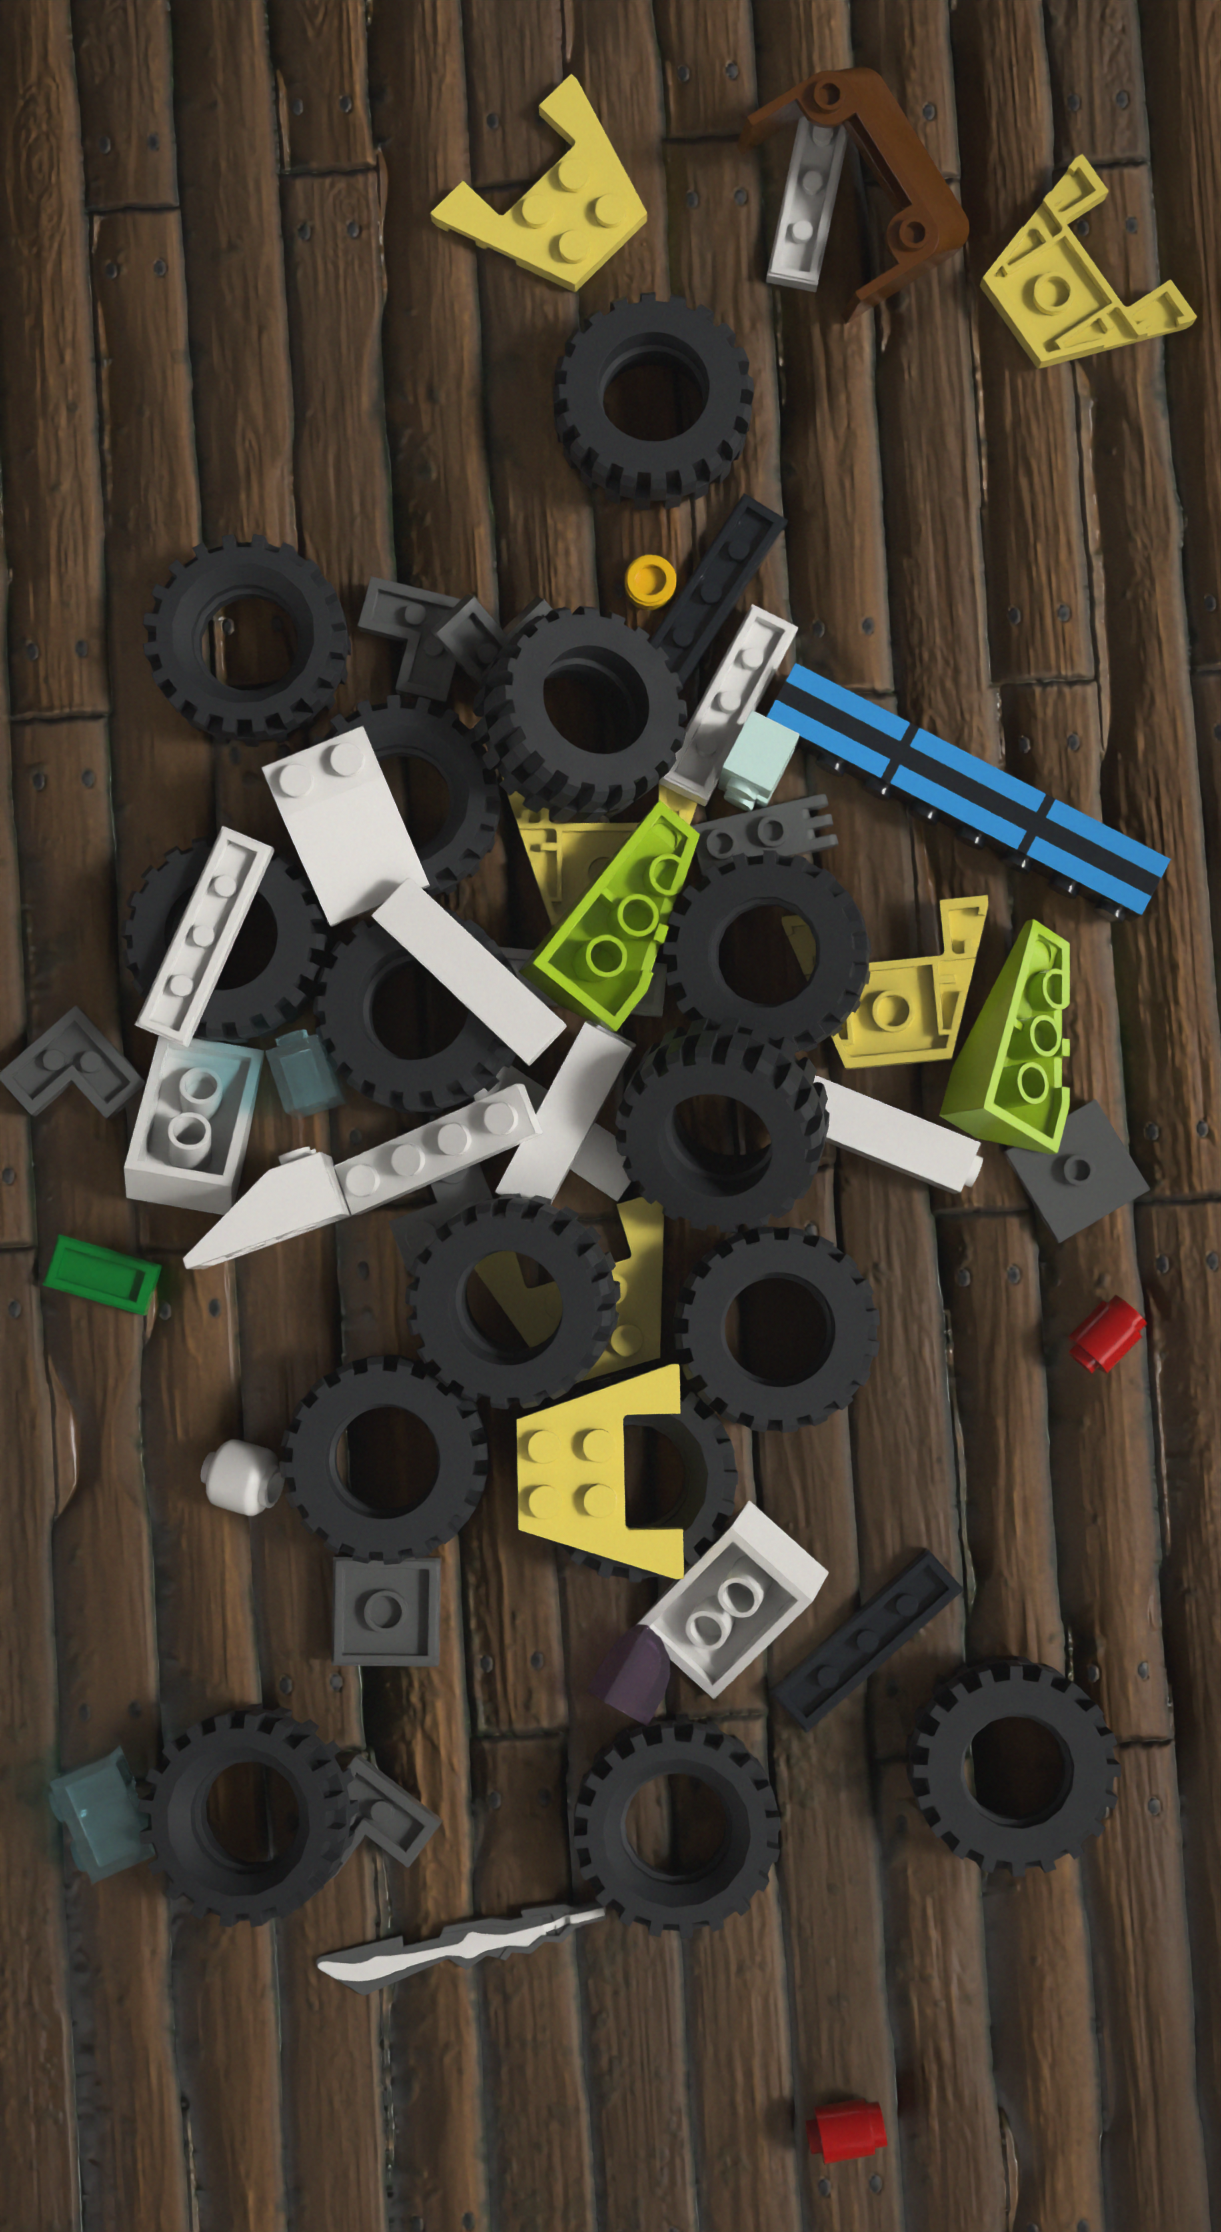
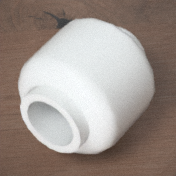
(242, 1477)

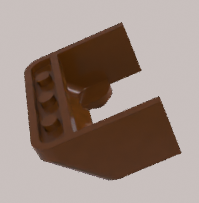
(928, 216)

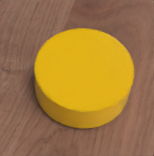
(650, 582)

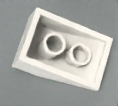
(344, 825)
(193, 1125)
(277, 1207)
(734, 1599)

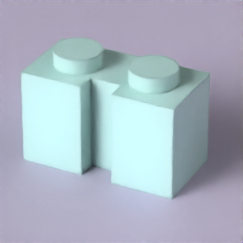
(757, 762)

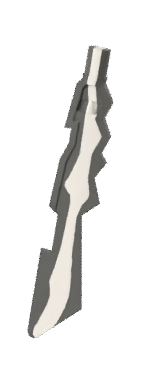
(463, 1942)

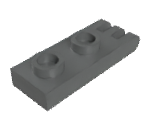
(776, 828)

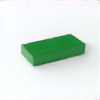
(102, 1274)

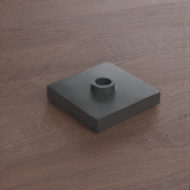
(1084, 1178)
(386, 1612)

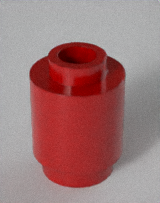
(1106, 1335)
(846, 2130)

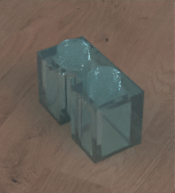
(304, 1075)
(101, 1814)

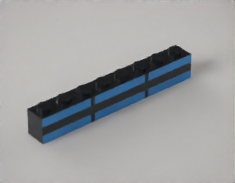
(968, 796)

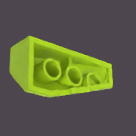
(608, 939)
(1011, 1065)

